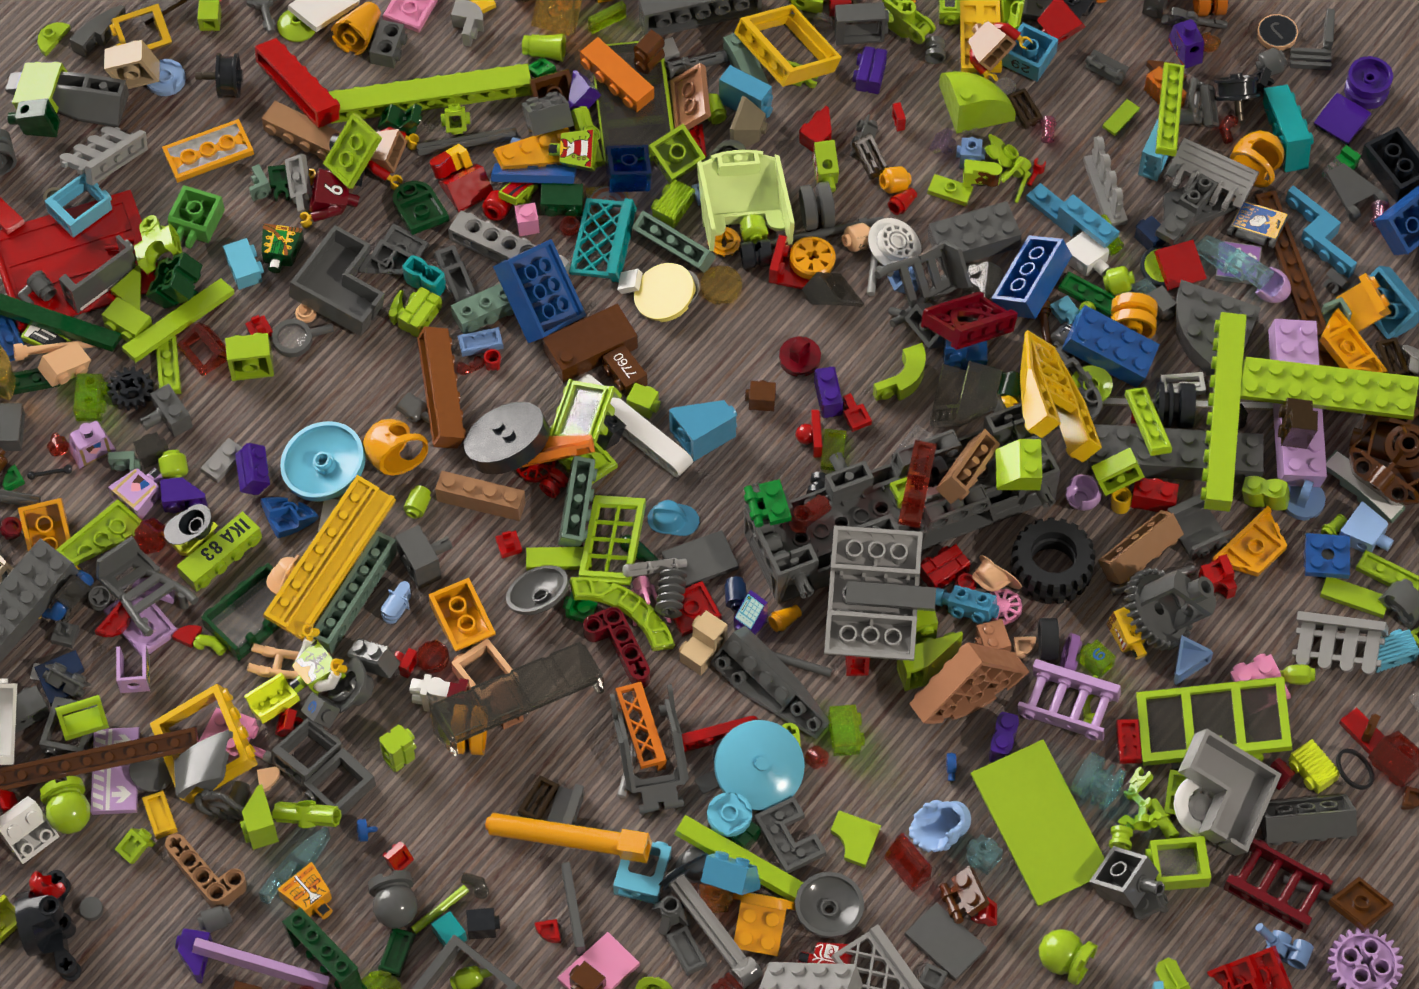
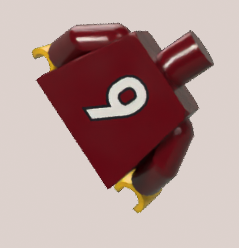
(327, 198)

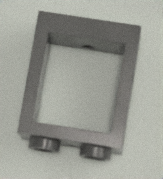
(860, 32)
(54, 749)
(343, 758)
(293, 768)

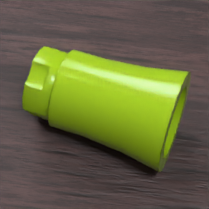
(545, 46)

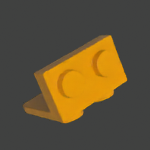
(1366, 303)

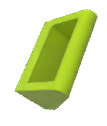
(82, 722)

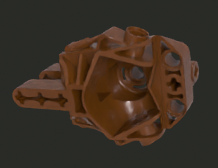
(1387, 468)

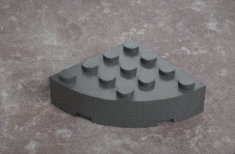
(1195, 321)

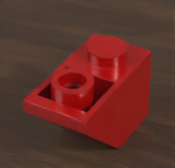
(817, 129)

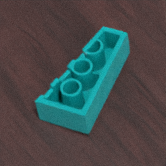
(1288, 126)

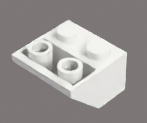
(26, 829)

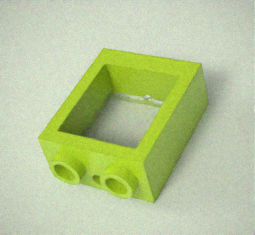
(1180, 862)

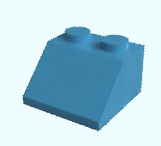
(730, 873)

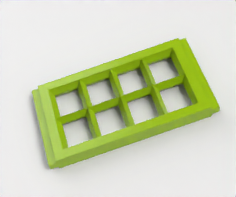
(619, 503)

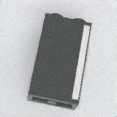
(101, 280)

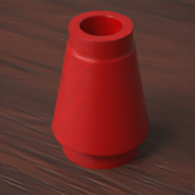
(902, 201)

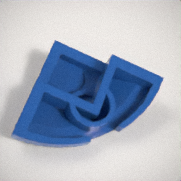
(287, 516)

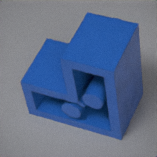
(961, 357)

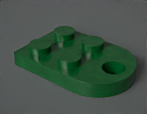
(419, 209)

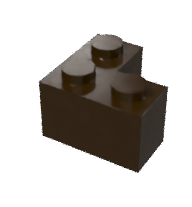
(1298, 423)

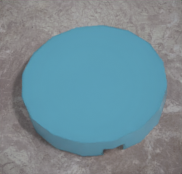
(729, 814)

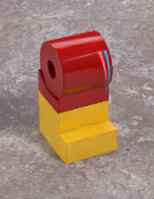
(450, 161)

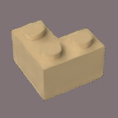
(707, 639)

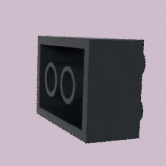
(1393, 162)

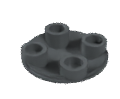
(150, 775)

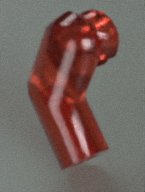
(1228, 122)

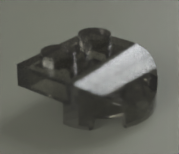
(984, 278)

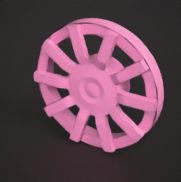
(1005, 605)

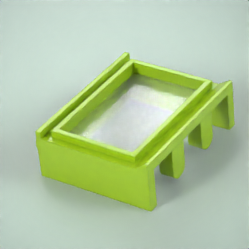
(584, 410)

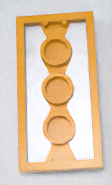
(208, 150)

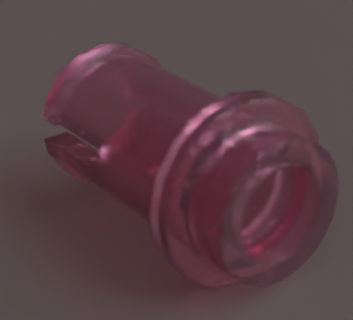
(1048, 125)

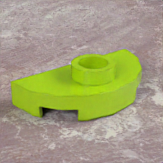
(51, 36)

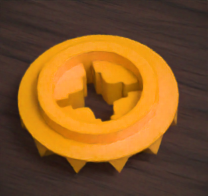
(733, 243)

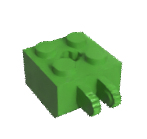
(196, 215)

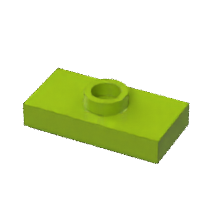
(949, 190)

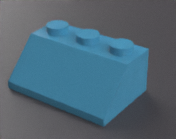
(1403, 303)

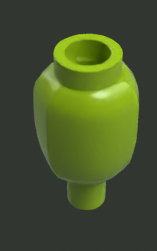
(1298, 674)
(469, 977)

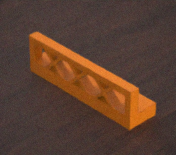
(646, 724)

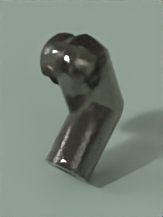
(478, 884)

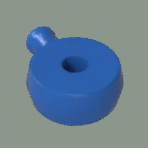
(951, 766)

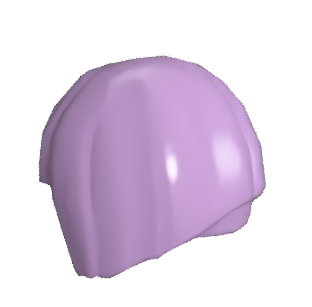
(1276, 289)
(1083, 492)

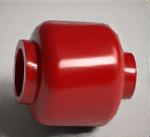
(494, 207)

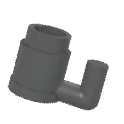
(40, 285)

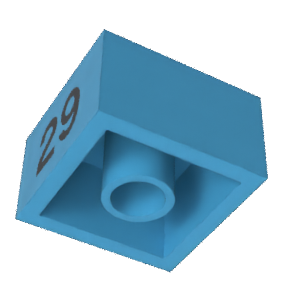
(1038, 56)

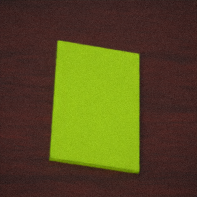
(1039, 822)

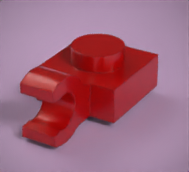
(855, 415)

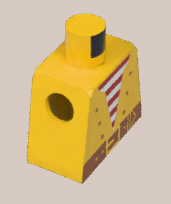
(1125, 634)

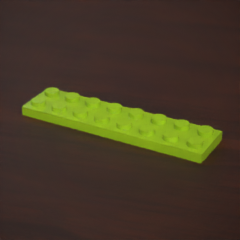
(1330, 387)

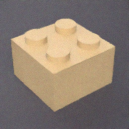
(132, 63)

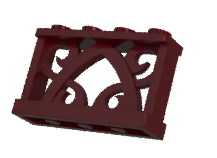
(991, 321)

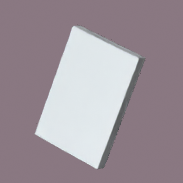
(320, 12)

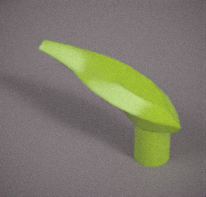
(395, 307)

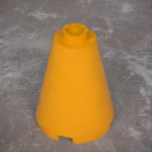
(356, 28)

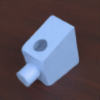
(1366, 530)

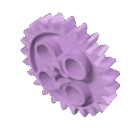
(1384, 957)

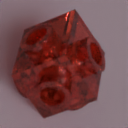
(150, 536)

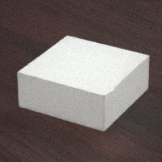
(629, 281)

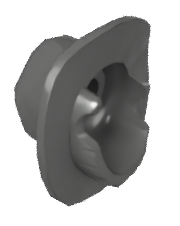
(354, 688)

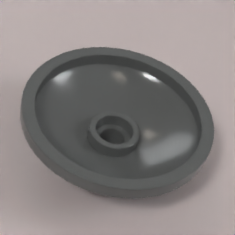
(537, 590)
(833, 892)

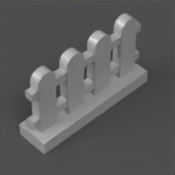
(113, 155)
(1105, 183)
(1352, 628)

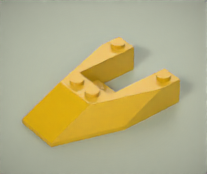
(1054, 399)

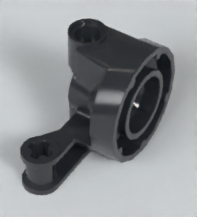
(41, 929)

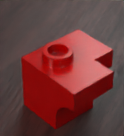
(1221, 575)

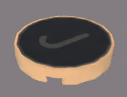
(1277, 32)

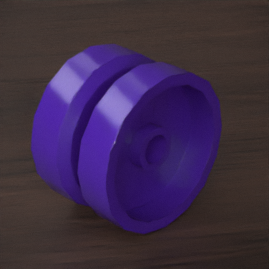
(1368, 82)

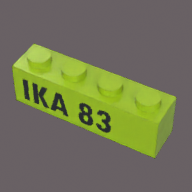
(219, 552)

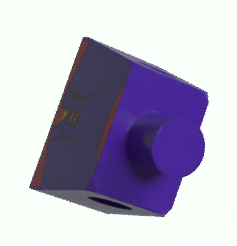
(1184, 38)

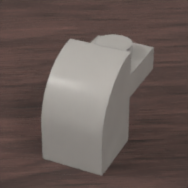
(469, 17)

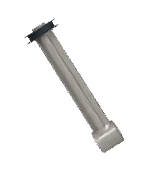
(744, 968)

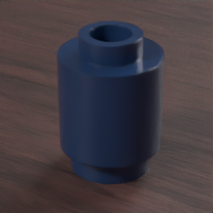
(735, 592)

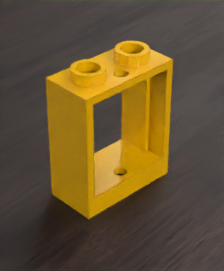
(158, 19)

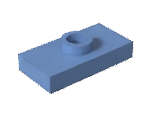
(480, 341)

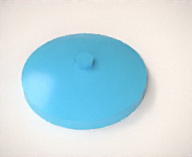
(322, 461)
(760, 763)

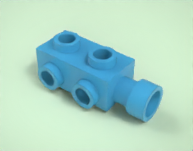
(968, 603)

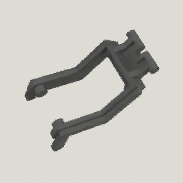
(655, 788)

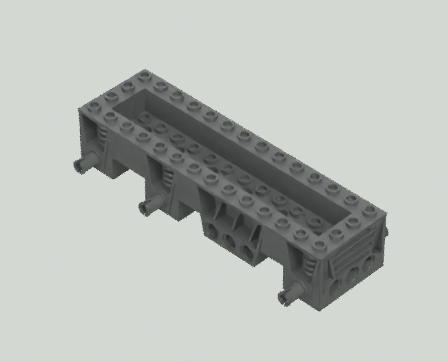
(856, 492)

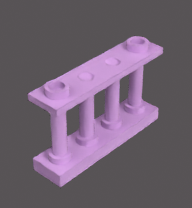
(1068, 678)

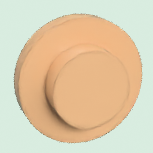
(305, 313)

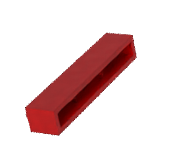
(297, 82)

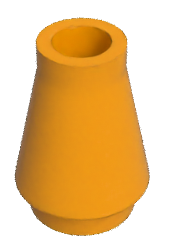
(784, 618)

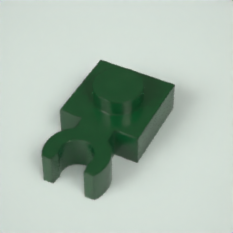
(278, 180)

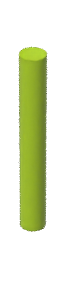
(438, 910)

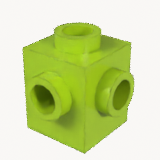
(455, 126)

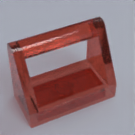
(211, 340)
(908, 862)

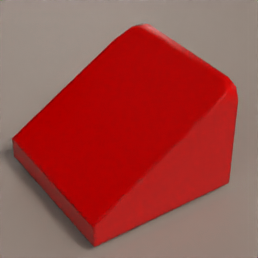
(7, 800)

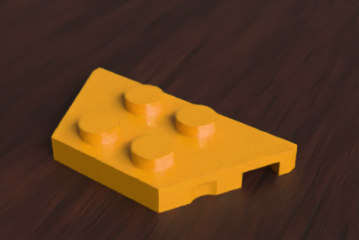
(1348, 346)
(1255, 545)

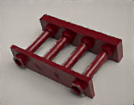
(1278, 906)

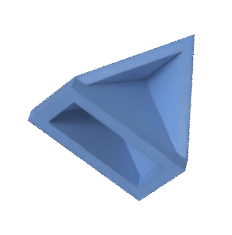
(1190, 658)

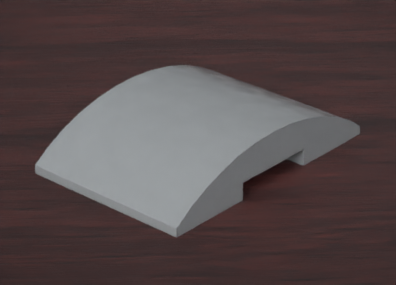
(872, 557)

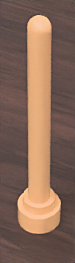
(22, 351)

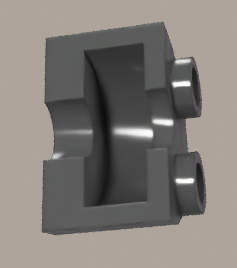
(1404, 600)

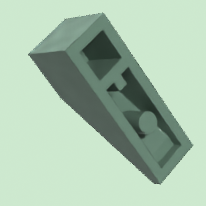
(742, 58)

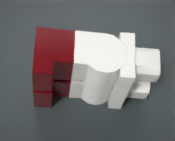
(434, 689)

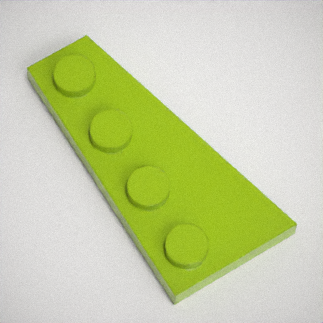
(101, 533)

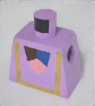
(89, 443)
(137, 491)

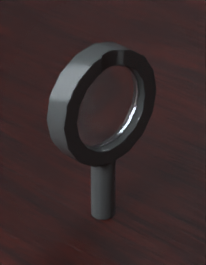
(294, 337)

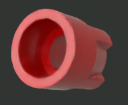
(492, 355)

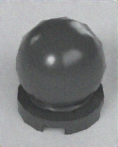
(393, 899)

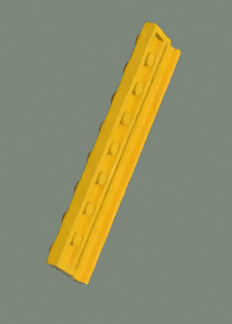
(330, 557)

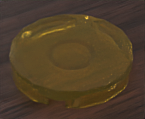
(721, 285)

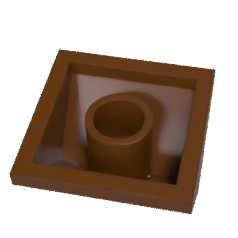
(554, 82)

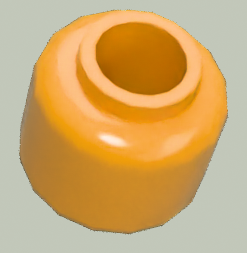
(895, 179)

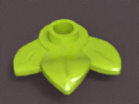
(1003, 153)

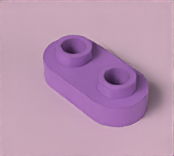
(1070, 650)

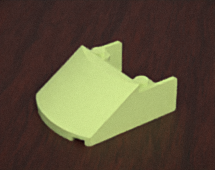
(741, 185)

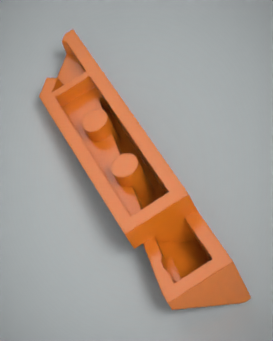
(563, 447)

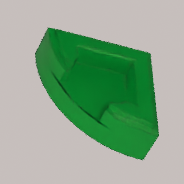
(13, 479)

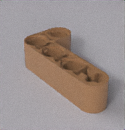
(201, 869)

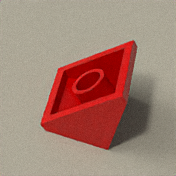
(466, 187)

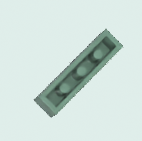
(674, 242)

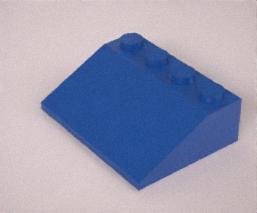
(539, 291)

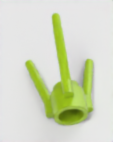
(1018, 170)

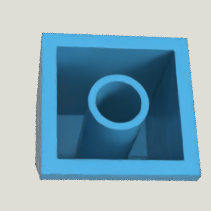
(703, 426)

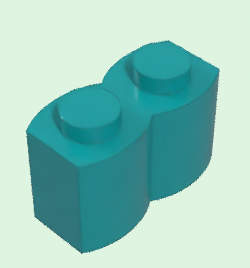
(419, 274)

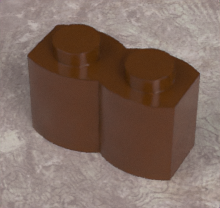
(649, 52)

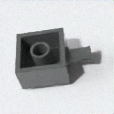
(1126, 877)

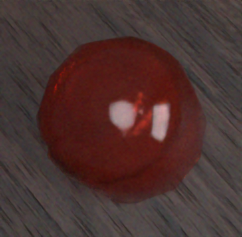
(433, 656)

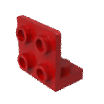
(780, 269)

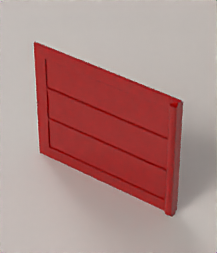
(50, 248)

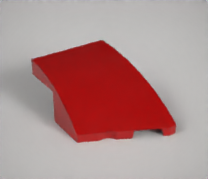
(1254, 971)

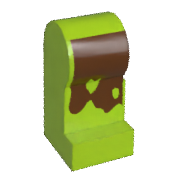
(981, 173)

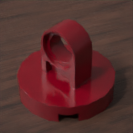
(799, 356)

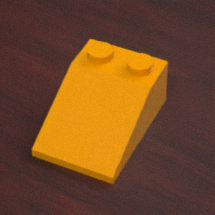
(45, 521)
(461, 614)

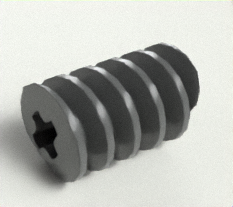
(671, 592)

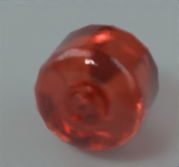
(816, 757)

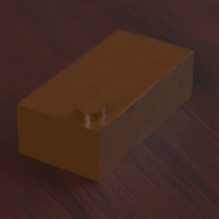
(583, 344)

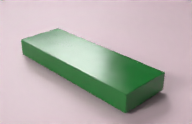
(1085, 291)

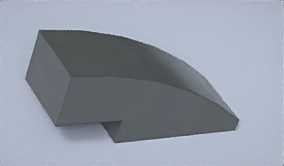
(95, 31)
(455, 273)

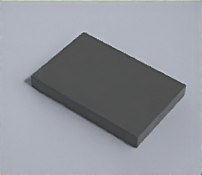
(705, 557)
(945, 941)

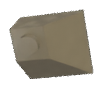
(748, 123)

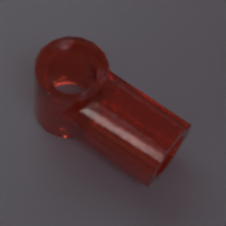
(809, 513)

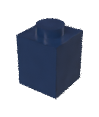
(1146, 232)

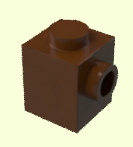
(761, 395)
(586, 977)

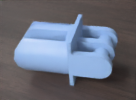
(396, 603)

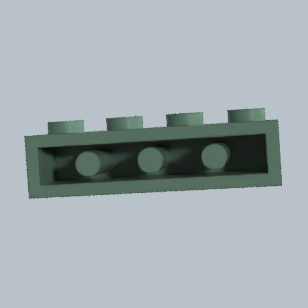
(481, 309)
(577, 501)

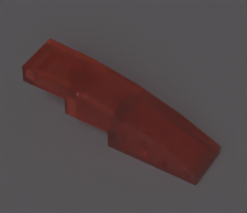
(917, 484)

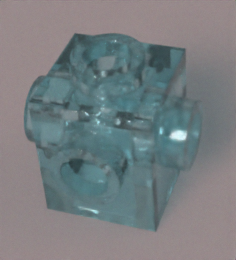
(983, 853)

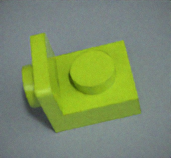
(134, 844)

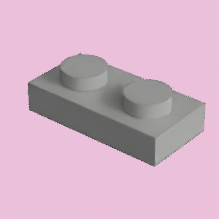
(221, 461)

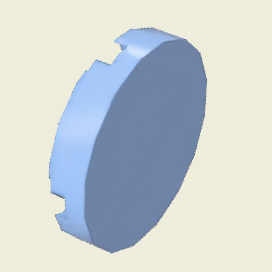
(171, 78)

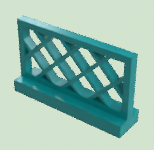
(620, 238)

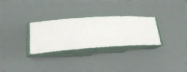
(1339, 467)

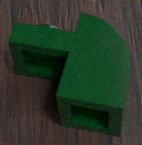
(400, 119)

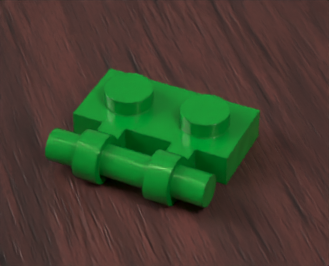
(774, 503)

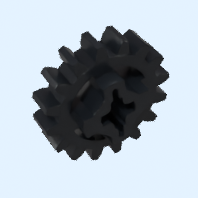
(130, 388)

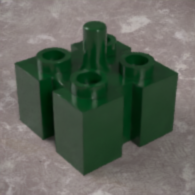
(175, 280)

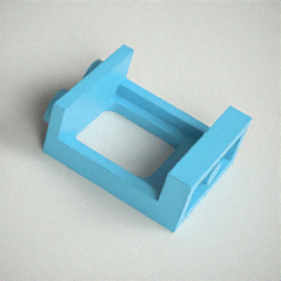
(641, 886)

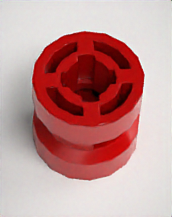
(554, 482)

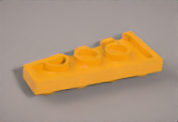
(529, 151)

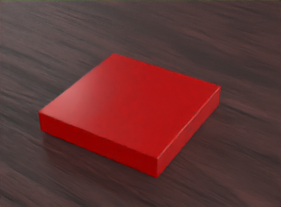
(1180, 263)
(695, 603)

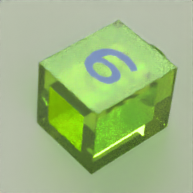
(1097, 658)

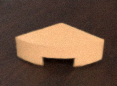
(1023, 646)
(268, 777)

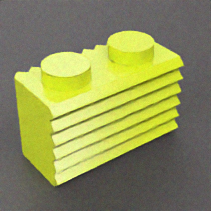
(1313, 766)

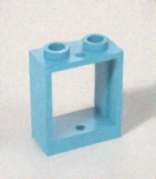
(1152, 163)
(70, 191)

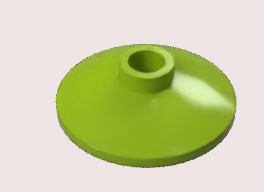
(293, 30)
(1100, 379)

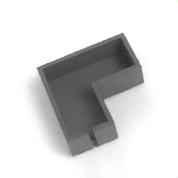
(330, 284)

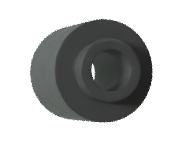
(214, 918)

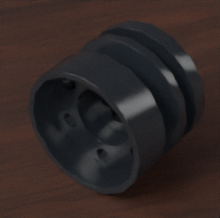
(1176, 405)

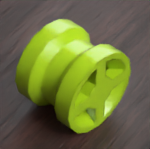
(1121, 837)

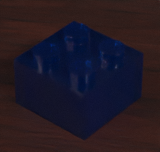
(628, 168)

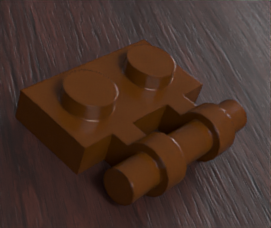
(970, 892)

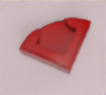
(187, 634)
(548, 930)

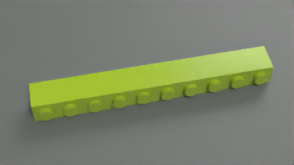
(435, 91)
(1224, 412)

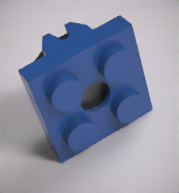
(1327, 556)

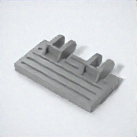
(1232, 176)

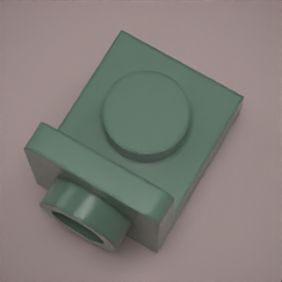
(261, 184)
(123, 460)

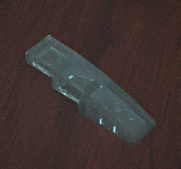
(1235, 261)
(294, 862)

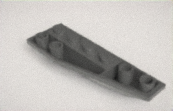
(86, 97)
(768, 681)

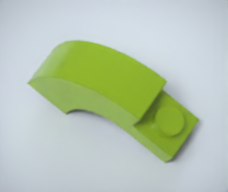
(908, 379)

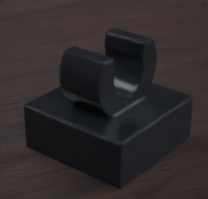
(1264, 79)

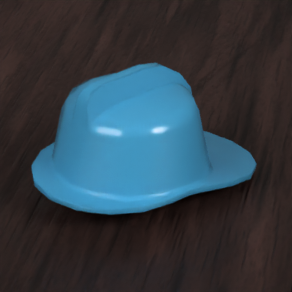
(673, 518)

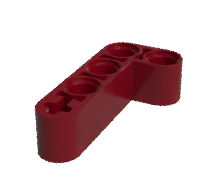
(622, 648)

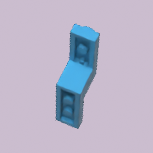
(1072, 215)
(1320, 232)

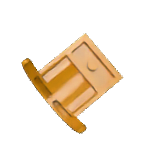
(761, 922)

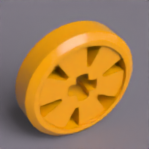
(805, 249)

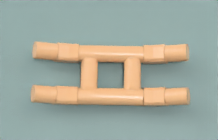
(279, 655)

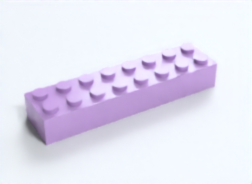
(1297, 343)

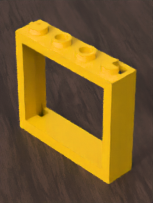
(749, 34)
(231, 715)

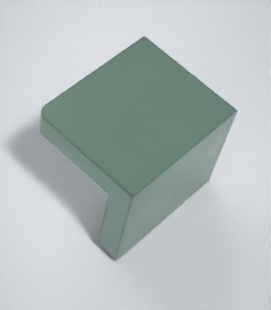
(1330, 307)

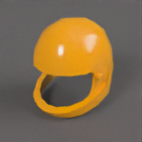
(1260, 152)
(386, 441)

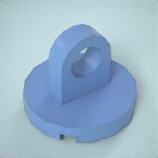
(1305, 501)

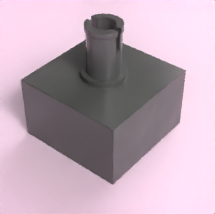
(421, 556)

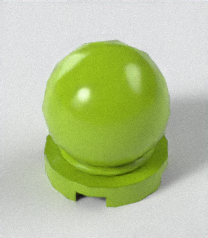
(66, 805)
(1065, 954)

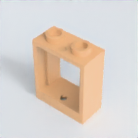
(477, 650)

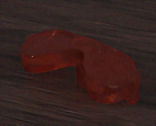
(477, 364)

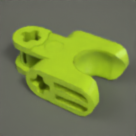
(907, 21)
(155, 242)

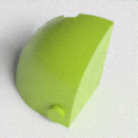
(974, 101)

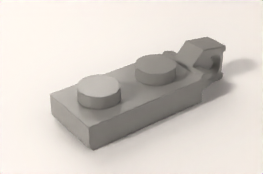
(299, 181)

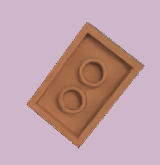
(690, 97)

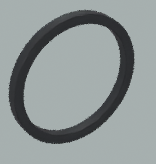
(1364, 760)

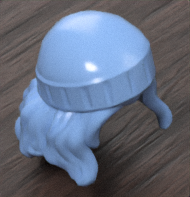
(939, 825)

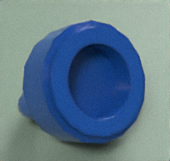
(363, 830)

